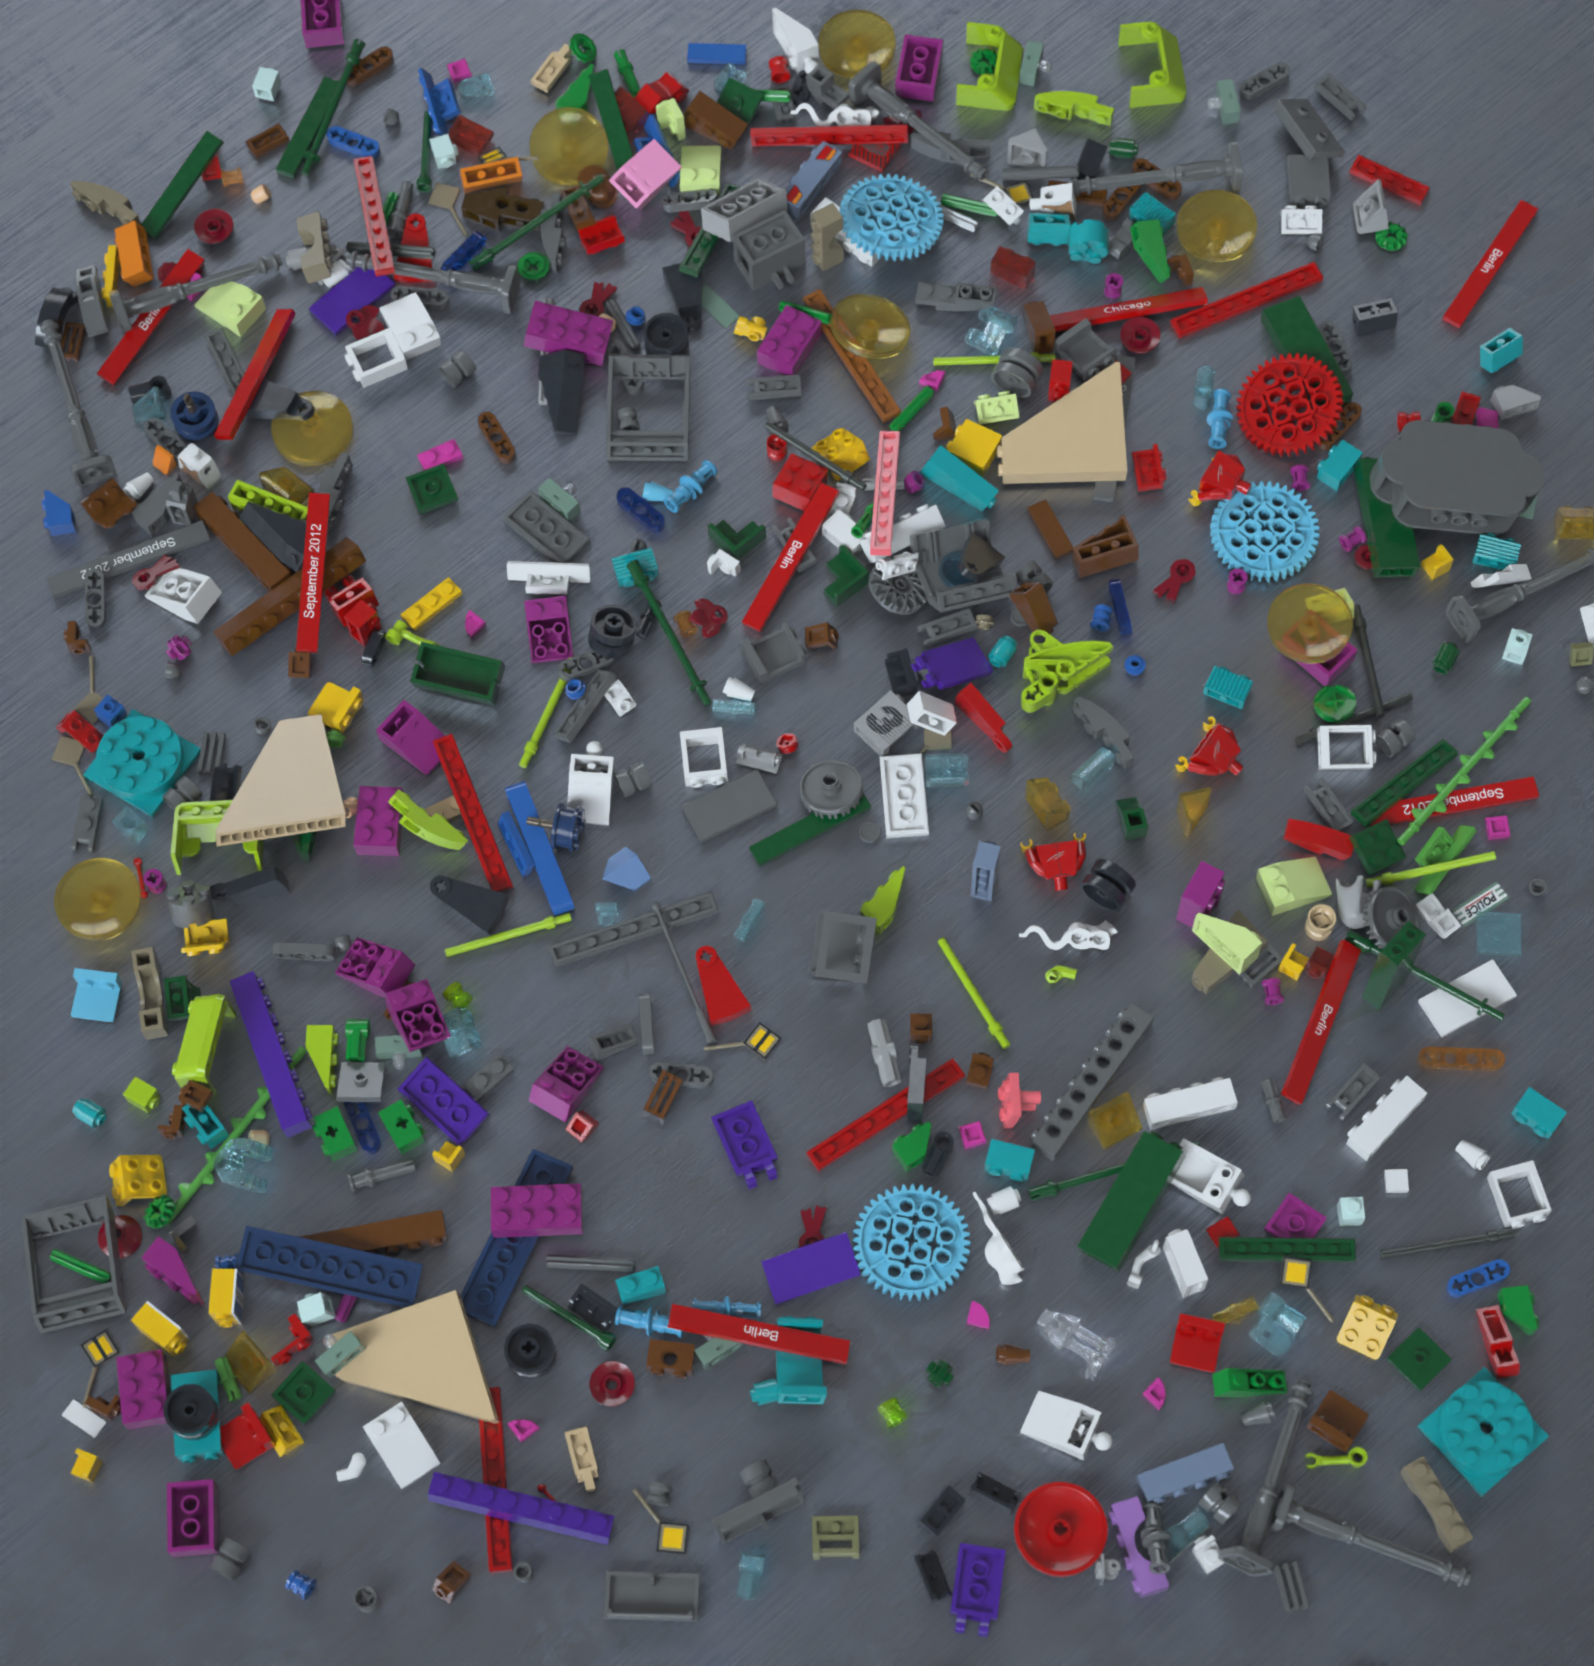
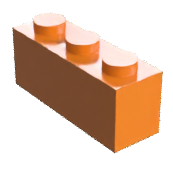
(491, 175)
(134, 254)

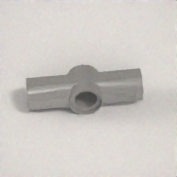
(884, 1052)

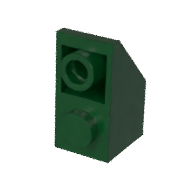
(1132, 818)

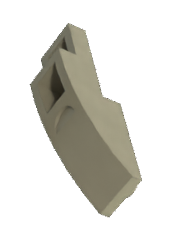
(104, 199)

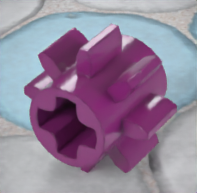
(178, 647)

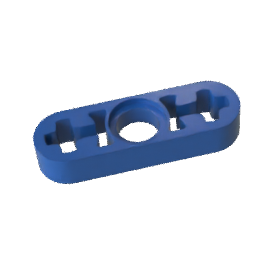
(348, 135)
(1465, 1290)

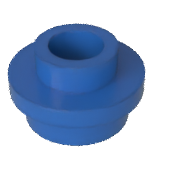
(635, 316)
(1135, 670)
(575, 689)

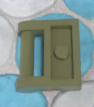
(835, 1529)

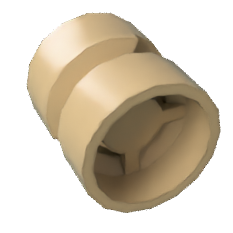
(1320, 922)

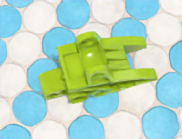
(1058, 662)

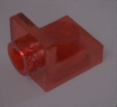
(1319, 963)

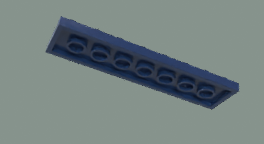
(506, 1257)
(329, 1267)

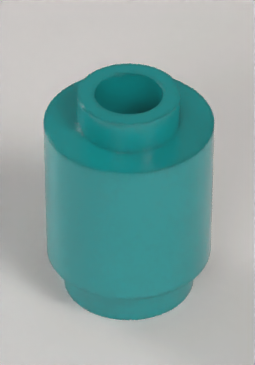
(1002, 651)
(89, 1112)
(764, 1392)

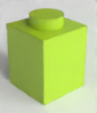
(142, 1095)

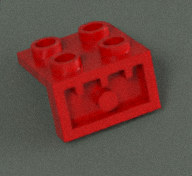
(1196, 1343)
(245, 1438)

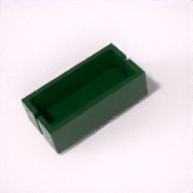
(458, 673)

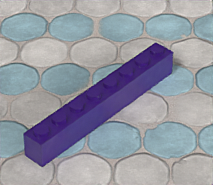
(271, 1055)
(521, 1508)

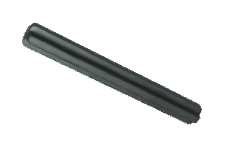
(397, 250)

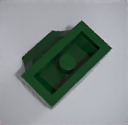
(304, 844)
(178, 996)

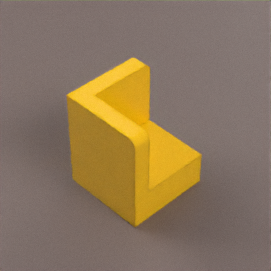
(1437, 563)
(1293, 963)
(449, 1156)
(86, 1465)

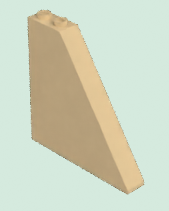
(1071, 439)
(288, 787)
(423, 1357)

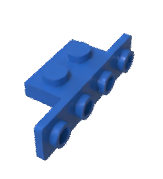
(441, 101)
(654, 132)

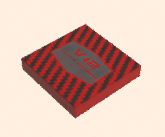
(874, 155)

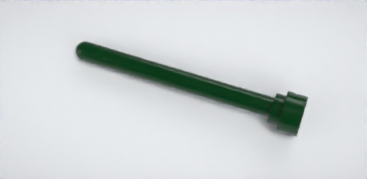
(424, 183)
(604, 1339)

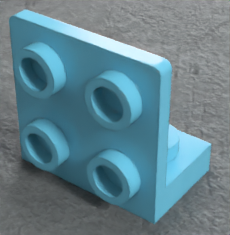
(96, 995)

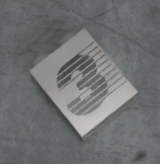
(884, 723)

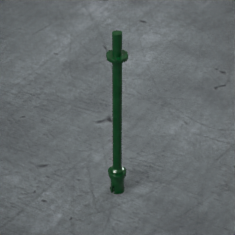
(352, 58)
(489, 254)
(641, 581)
(1367, 945)
(1052, 1188)

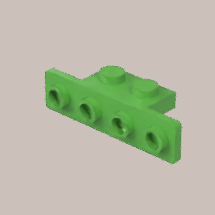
(1439, 849)

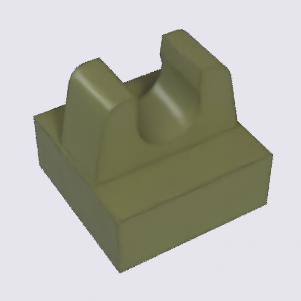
(1581, 654)

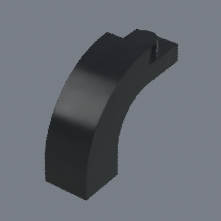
(55, 307)

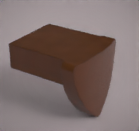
(948, 429)

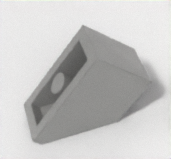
(1513, 401)

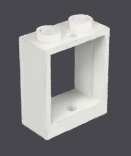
(382, 371)
(700, 738)
(1324, 753)
(1511, 1173)
(1185, 1262)

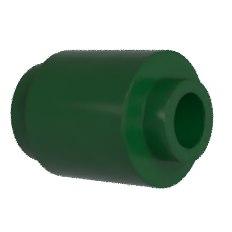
(1123, 148)
(1445, 658)

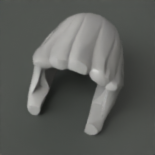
(1351, 901)

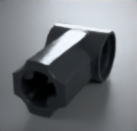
(139, 390)
(937, 1156)

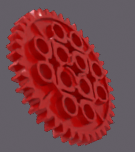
(1321, 418)

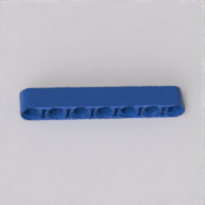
(539, 849)

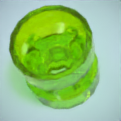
(457, 995)
(892, 1412)

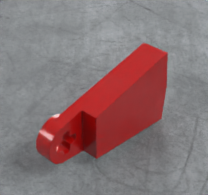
(414, 237)
(983, 715)
(720, 991)

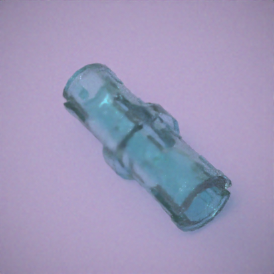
(733, 707)
(749, 920)

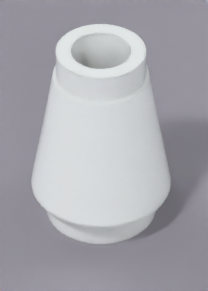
(338, 273)
(138, 486)
(737, 689)
(1473, 1154)

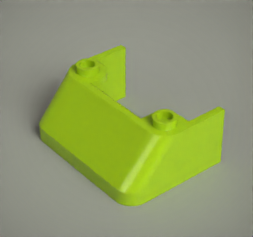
(1165, 85)
(993, 90)
(197, 824)
(201, 1039)

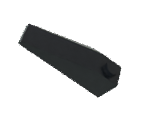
(562, 383)
(279, 533)

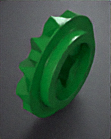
(587, 44)
(983, 67)
(1391, 243)
(534, 259)
(167, 1209)

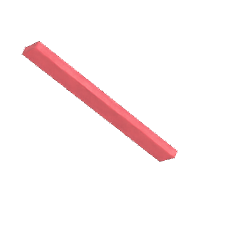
(885, 493)

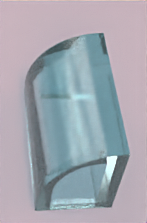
(1093, 768)

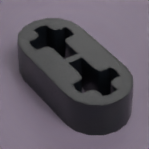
(798, 87)
(373, 648)

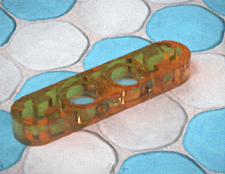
(1461, 1062)

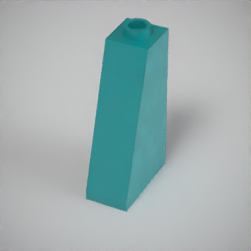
(959, 479)

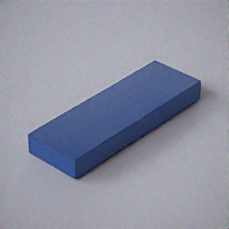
(716, 53)
(515, 844)

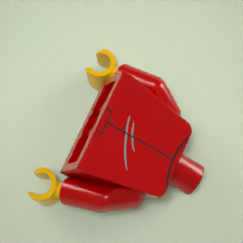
(1221, 480)
(1214, 753)
(1056, 859)

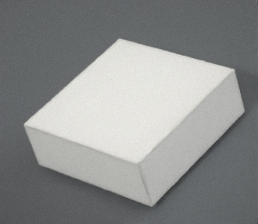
(1396, 1181)

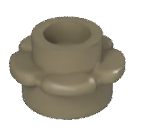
(984, 622)

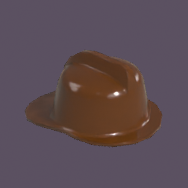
(605, 193)

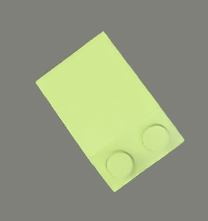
(700, 168)
(232, 306)
(1292, 884)
(1230, 941)

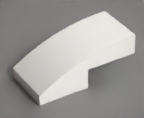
(1436, 916)

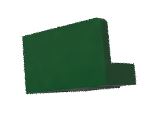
(736, 543)
(850, 574)

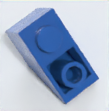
(59, 515)

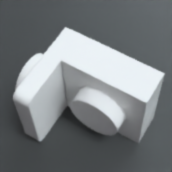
(845, 499)
(726, 562)
(619, 698)
(1207, 1553)

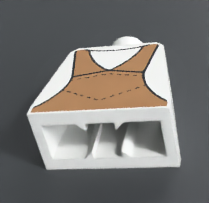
(1056, 200)
(194, 463)

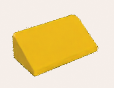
(281, 1430)

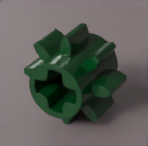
(939, 1373)

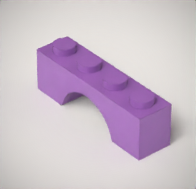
(1128, 1518)

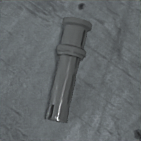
(399, 216)
(369, 1176)

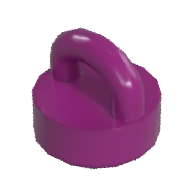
(914, 482)

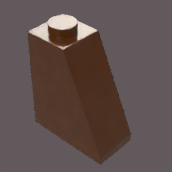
(1039, 327)
(1034, 606)

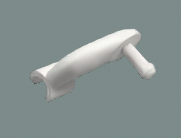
(1149, 1253)

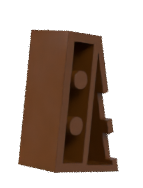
(1107, 549)

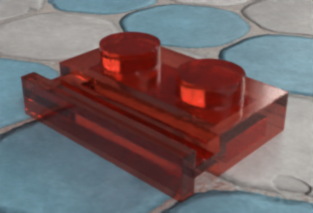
(470, 135)

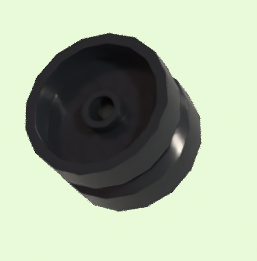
(666, 335)
(612, 631)
(1108, 885)
(542, 1348)
(182, 1402)

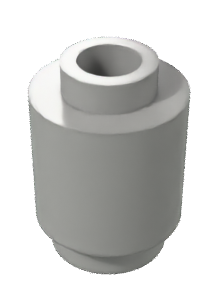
(293, 259)

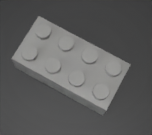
(743, 208)

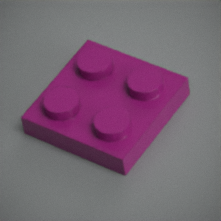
(1295, 1220)

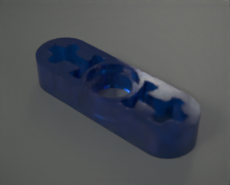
(464, 252)
(641, 518)
(1120, 607)
(362, 1140)

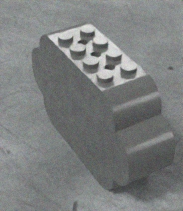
(1456, 477)

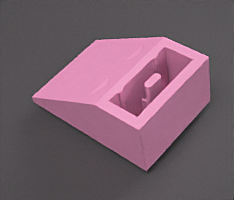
(645, 174)

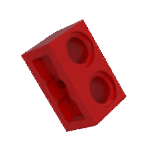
(1059, 379)
(362, 621)

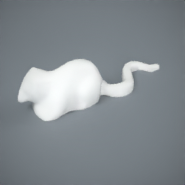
(842, 115)
(1078, 935)
(999, 1252)

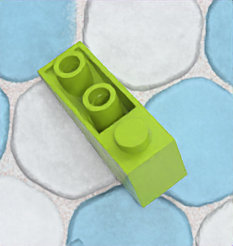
(885, 902)
(321, 1047)

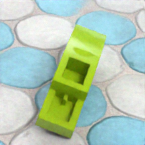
(1066, 103)
(432, 829)

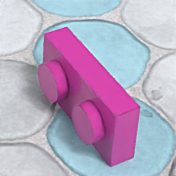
(443, 453)

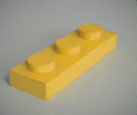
(111, 274)
(431, 604)

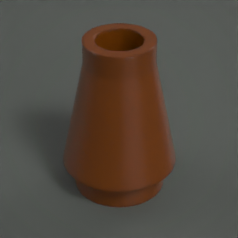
(1010, 1354)

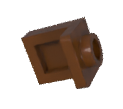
(73, 641)

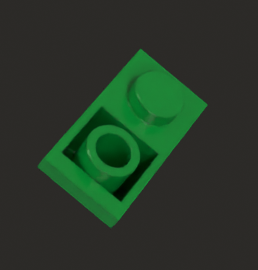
(913, 1148)
(1518, 1309)

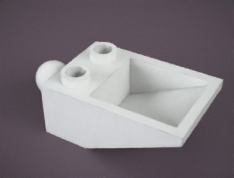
(796, 42)
(592, 788)
(1204, 1173)
(1060, 1425)

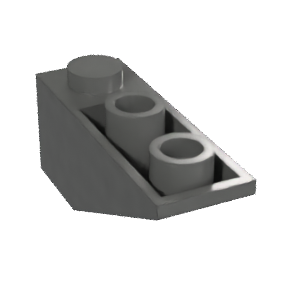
(152, 512)

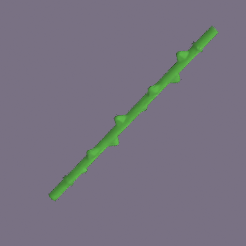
(1461, 776)
(239, 1125)

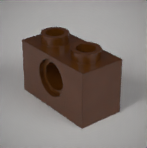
(661, 1349)

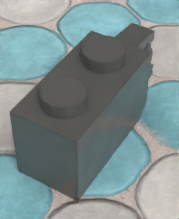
(181, 503)

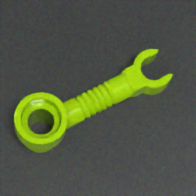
(399, 632)
(1341, 1459)

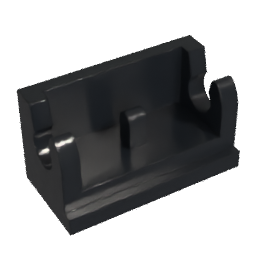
(1090, 159)
(1375, 316)
(901, 673)
(225, 782)
(592, 1308)
(994, 1493)
(941, 1510)
(932, 1577)

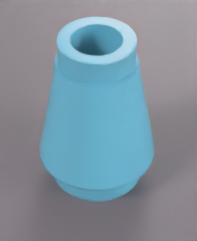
(655, 492)

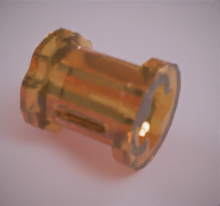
(232, 177)
(687, 628)

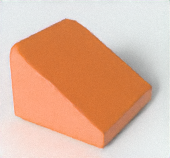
(163, 460)

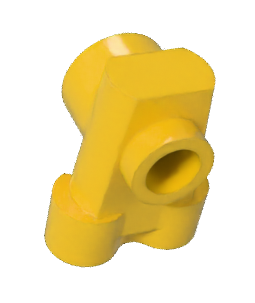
(753, 328)

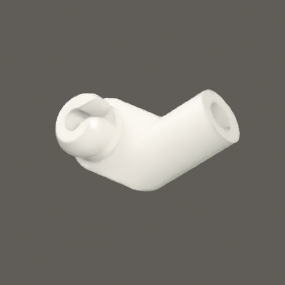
(354, 1470)

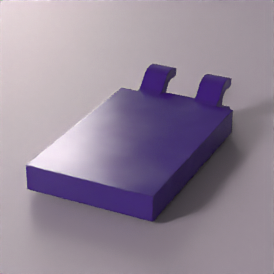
(953, 664)
(746, 1142)
(977, 1586)

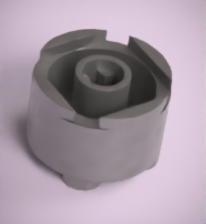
(190, 904)

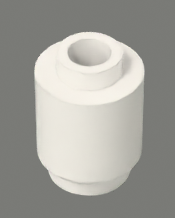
(1004, 1200)

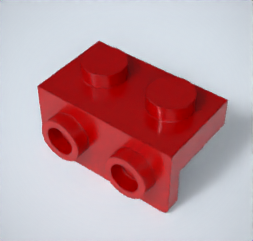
(601, 235)
(1148, 469)

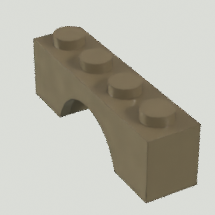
(825, 225)
(316, 262)
(152, 1007)
(1428, 1489)

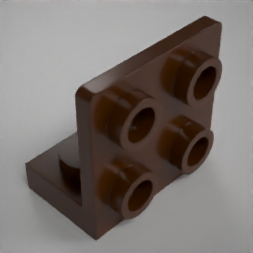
(108, 504)
(1337, 1421)

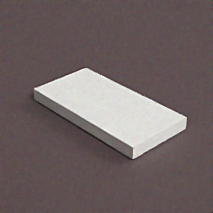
(904, 795)
(1451, 1013)

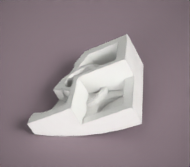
(1511, 574)

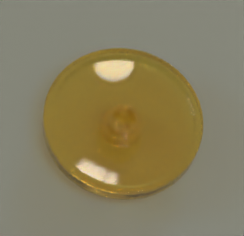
(854, 40)
(566, 144)
(1216, 226)
(870, 326)
(318, 438)
(1309, 623)
(97, 899)

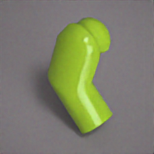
(1059, 972)

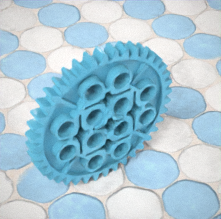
(891, 217)
(1267, 564)
(879, 1263)

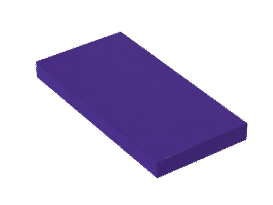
(350, 294)
(443, 1101)
(810, 1267)

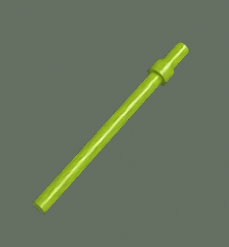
(967, 360)
(532, 746)
(1388, 878)
(549, 922)
(994, 1027)

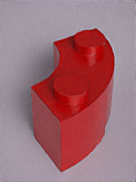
(663, 89)

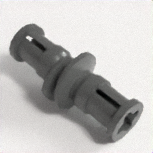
(1155, 1538)

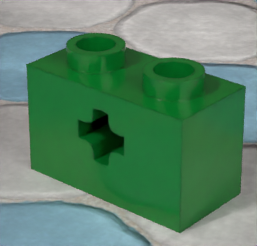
(330, 1122)
(406, 1138)

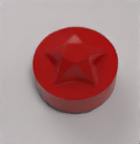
(787, 743)

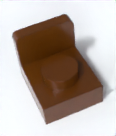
(1183, 267)
(821, 635)
(299, 664)
(921, 1028)
(980, 1070)
(195, 1095)
(177, 1124)
(101, 1406)
(450, 1581)

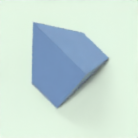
(626, 870)

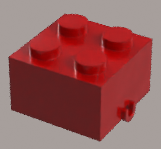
(798, 481)

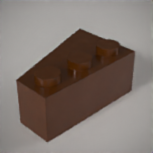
(713, 121)

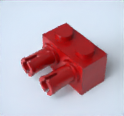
(346, 599)

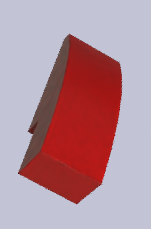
(1319, 839)
(1498, 1342)

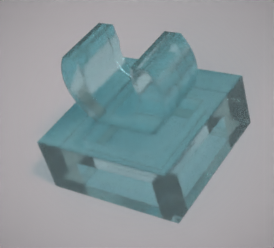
(606, 909)

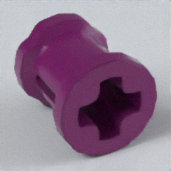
(1113, 285)
(1300, 478)
(1352, 538)
(1237, 581)
(160, 881)
(1273, 991)

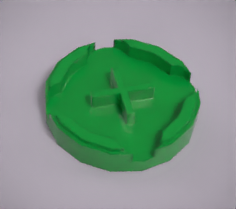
(1335, 703)

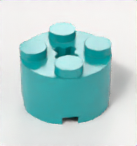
(1088, 241)

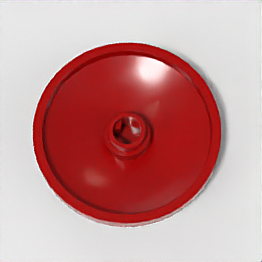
(1060, 1529)

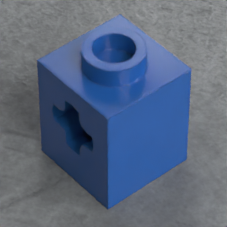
(110, 711)

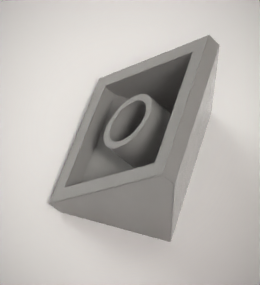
(1027, 150)
(1371, 210)

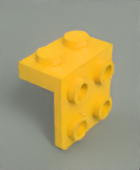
(843, 450)
(337, 706)
(210, 936)
(137, 1177)
(1367, 1326)

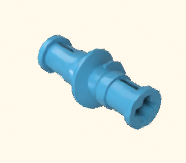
(1219, 418)
(690, 486)
(737, 1309)
(647, 1320)

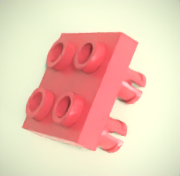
(1015, 1100)

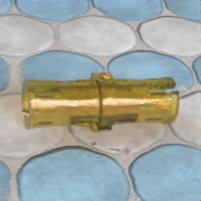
(1235, 1311)

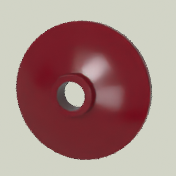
(210, 220)
(1142, 328)
(129, 1240)
(612, 1372)

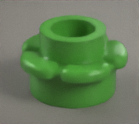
(335, 738)

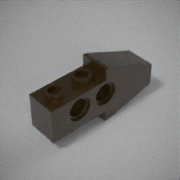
(486, 210)

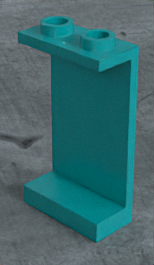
(798, 1375)
(207, 1447)

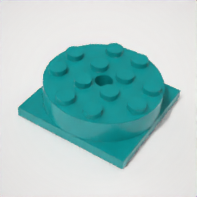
(145, 780)
(1476, 1455)

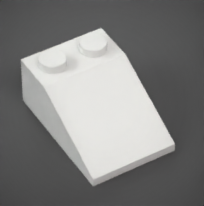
(411, 326)
(185, 594)
(401, 1445)

